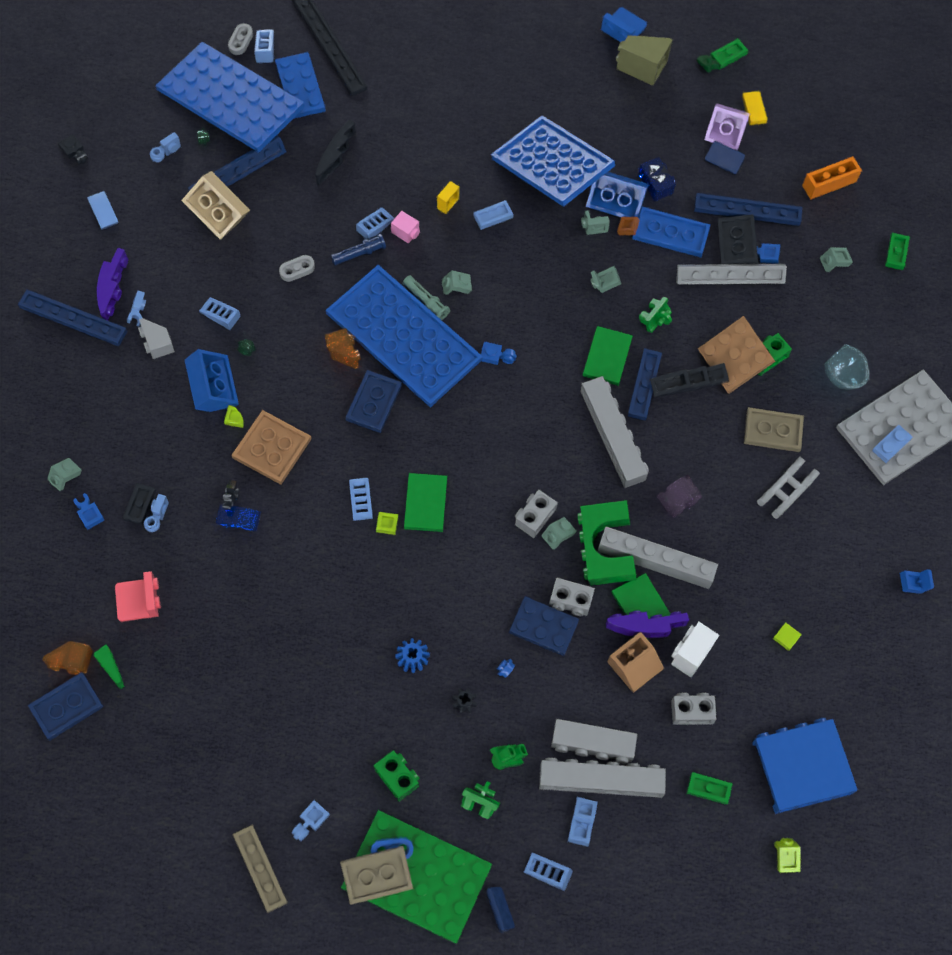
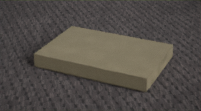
(774, 429)
(376, 875)

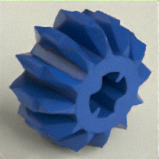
(421, 655)

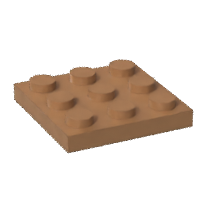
(740, 351)
(271, 447)

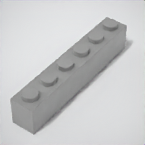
(614, 432)
(658, 557)
(601, 778)

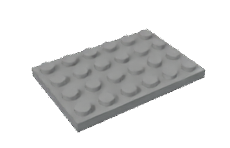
(915, 406)

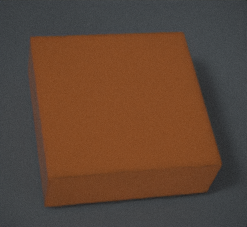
(628, 225)

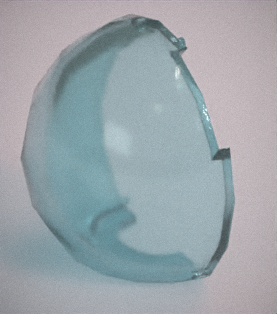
(847, 368)

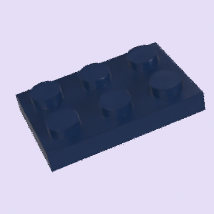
(373, 401)
(544, 626)
(65, 706)

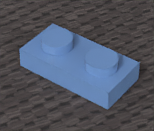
(892, 443)

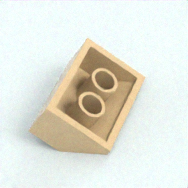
(215, 204)

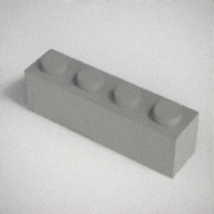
(594, 740)

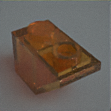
(341, 348)
(69, 656)

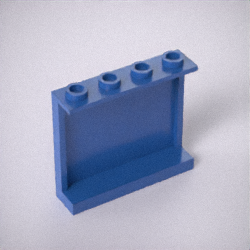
(805, 765)

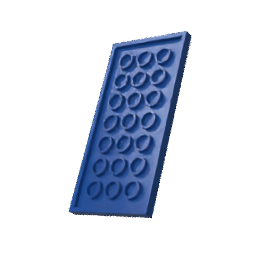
(230, 96)
(404, 335)

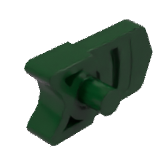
(708, 63)

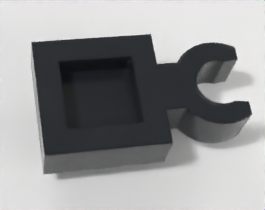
(232, 493)

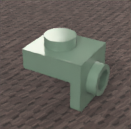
(606, 279)
(457, 282)
(62, 473)
(558, 532)

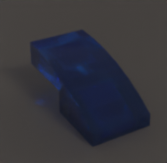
(238, 517)

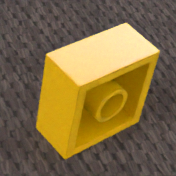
(448, 197)

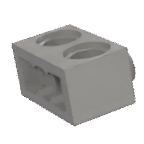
(539, 515)
(572, 591)
(694, 714)

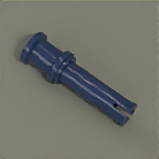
(365, 247)

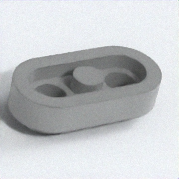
(238, 40)
(296, 268)

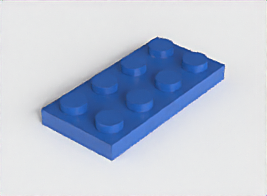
(300, 81)

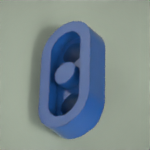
(392, 843)

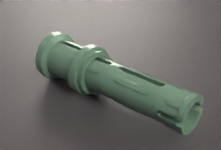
(431, 302)

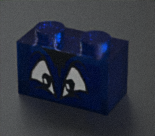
(657, 176)

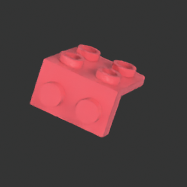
(137, 598)

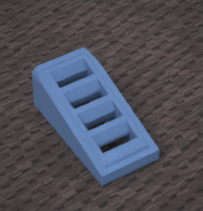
(264, 47)
(368, 234)
(227, 323)
(360, 483)
(551, 864)

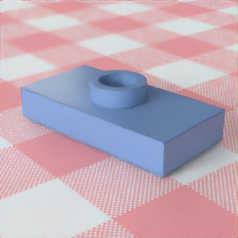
(493, 215)

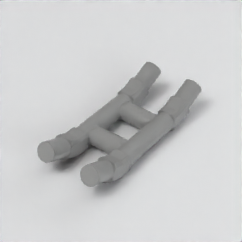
(787, 477)

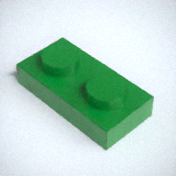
(729, 53)
(897, 251)
(709, 788)

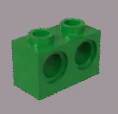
(778, 355)
(392, 778)

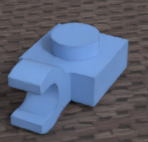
(138, 304)

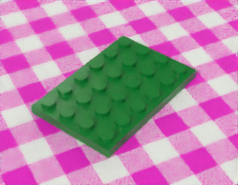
(441, 875)

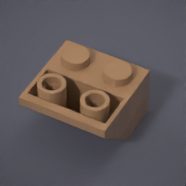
(636, 662)

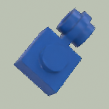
(492, 353)

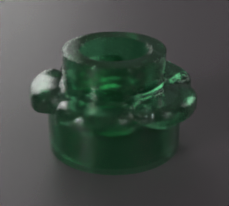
(202, 136)
(246, 347)

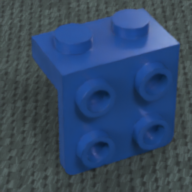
(622, 24)

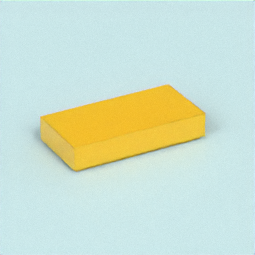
(754, 106)

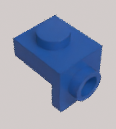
(916, 581)

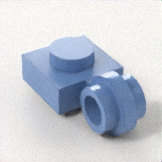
(168, 145)
(158, 509)
(313, 817)

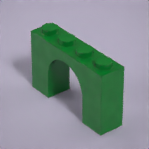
(600, 568)

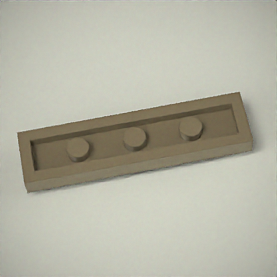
(260, 868)

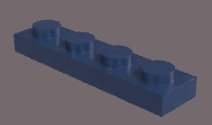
(643, 389)

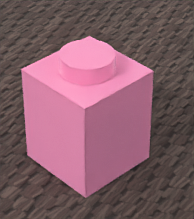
(405, 227)

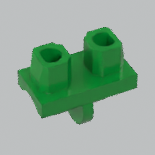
(659, 314)
(508, 756)
(472, 796)

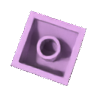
(727, 126)

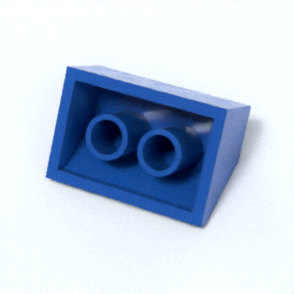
(617, 195)
(211, 381)

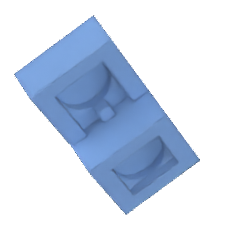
(102, 210)
(582, 821)

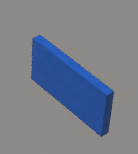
(671, 232)

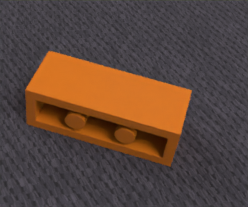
(831, 177)

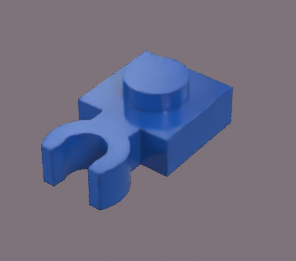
(769, 253)
(89, 513)

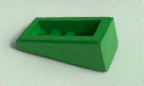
(106, 660)

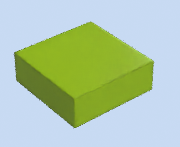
(387, 523)
(787, 636)

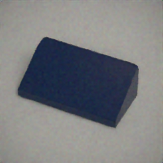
(725, 157)
(500, 909)

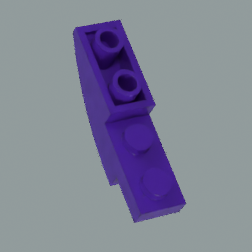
(107, 287)
(651, 628)

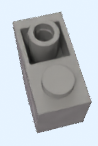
(157, 338)

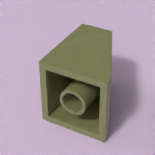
(643, 57)

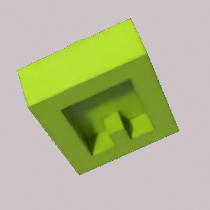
(788, 855)

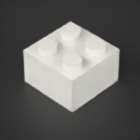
(694, 648)

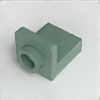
(594, 225)
(835, 258)

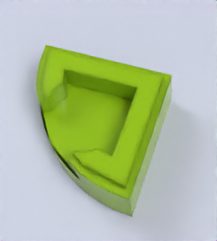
(233, 417)

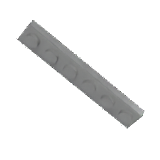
(731, 274)

